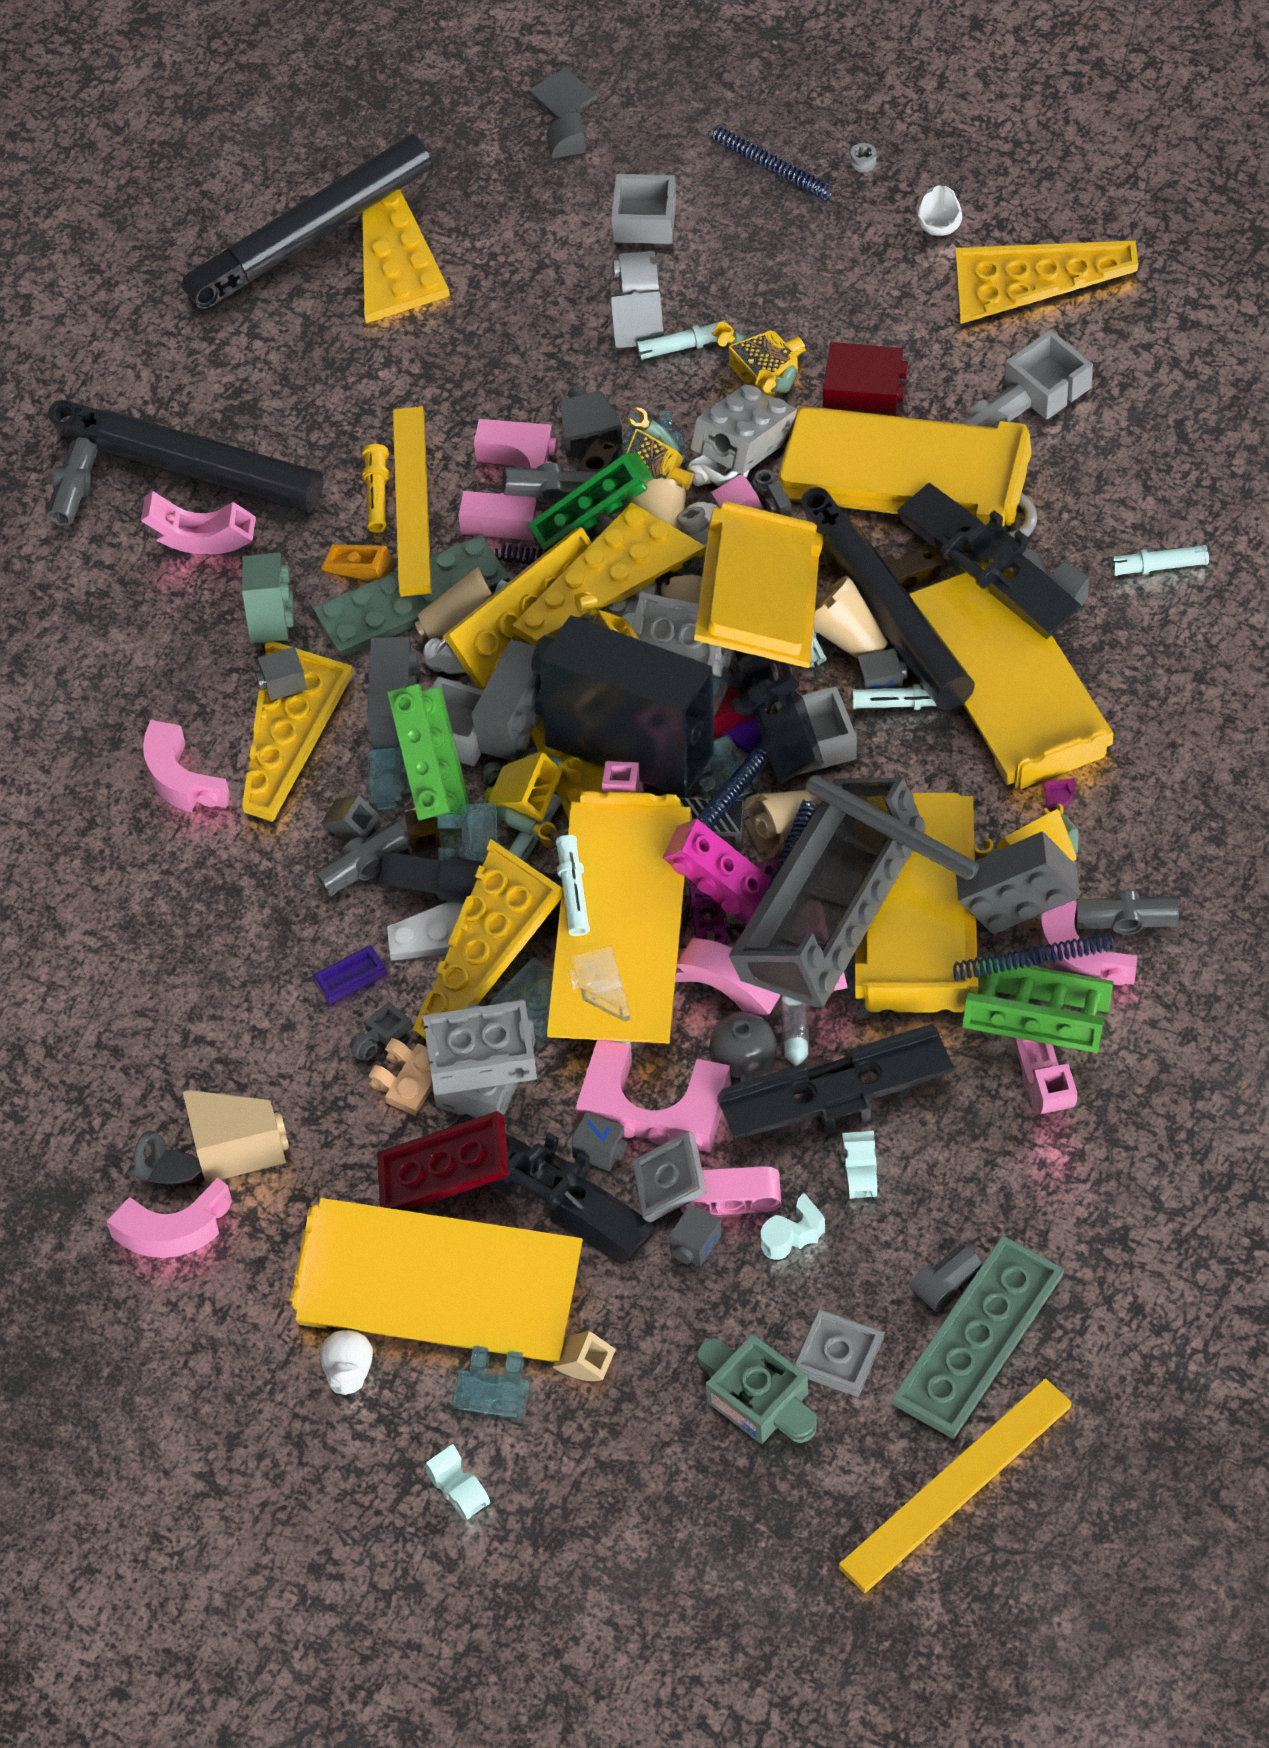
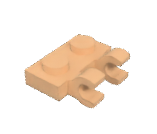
(412, 1083)

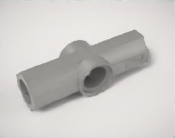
(1001, 408)

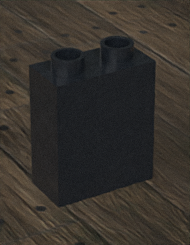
(625, 703)

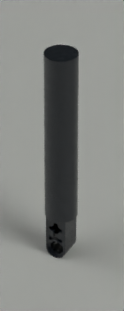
(307, 222)
(190, 455)
(889, 603)
(455, 879)

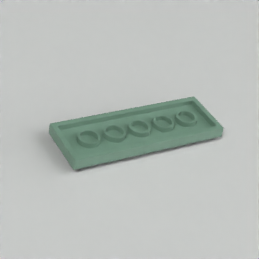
(379, 610)
(977, 1337)

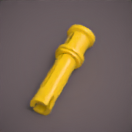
(375, 476)

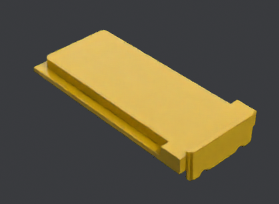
(887, 459)
(759, 584)
(1024, 690)
(631, 906)
(921, 924)
(435, 1279)

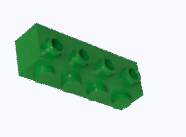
(592, 499)

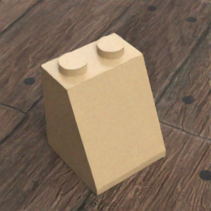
(234, 1134)

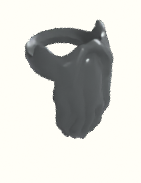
(162, 1165)

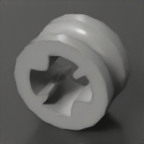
(863, 150)
(693, 520)

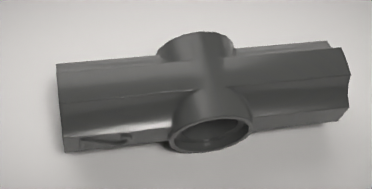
(71, 481)
(546, 482)
(361, 858)
(1127, 912)

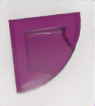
(1058, 792)

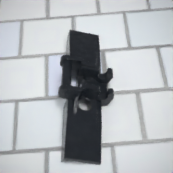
(956, 532)
(787, 733)
(835, 1087)
(596, 1218)

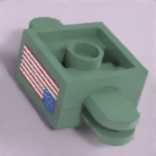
(768, 1379)

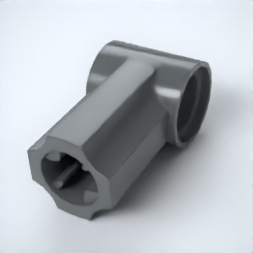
(940, 1283)

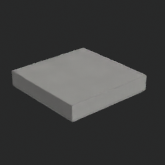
(669, 1177)
(839, 1352)

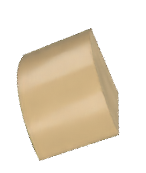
(585, 1357)

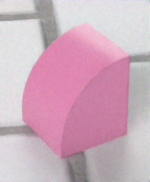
(739, 492)

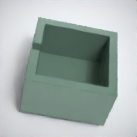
(267, 597)

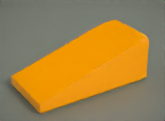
(359, 561)

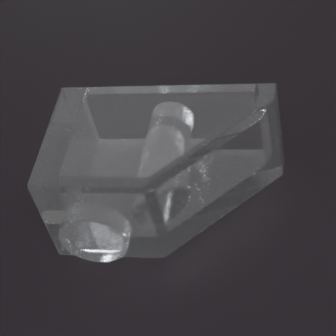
(600, 982)

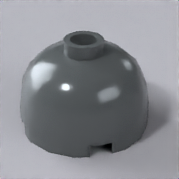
(744, 1044)

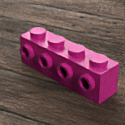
(717, 869)

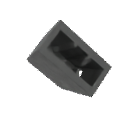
(587, 418)

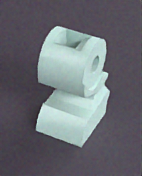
(860, 1164)
(781, 1234)
(458, 1487)

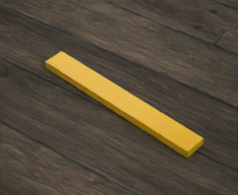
(411, 502)
(954, 1486)

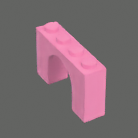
(508, 444)
(694, 1113)

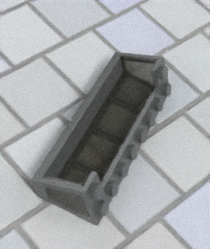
(825, 896)

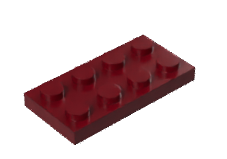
(443, 1163)

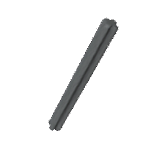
(892, 827)

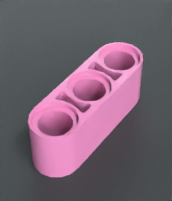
(739, 1191)

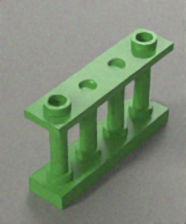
(428, 751)
(1037, 1022)

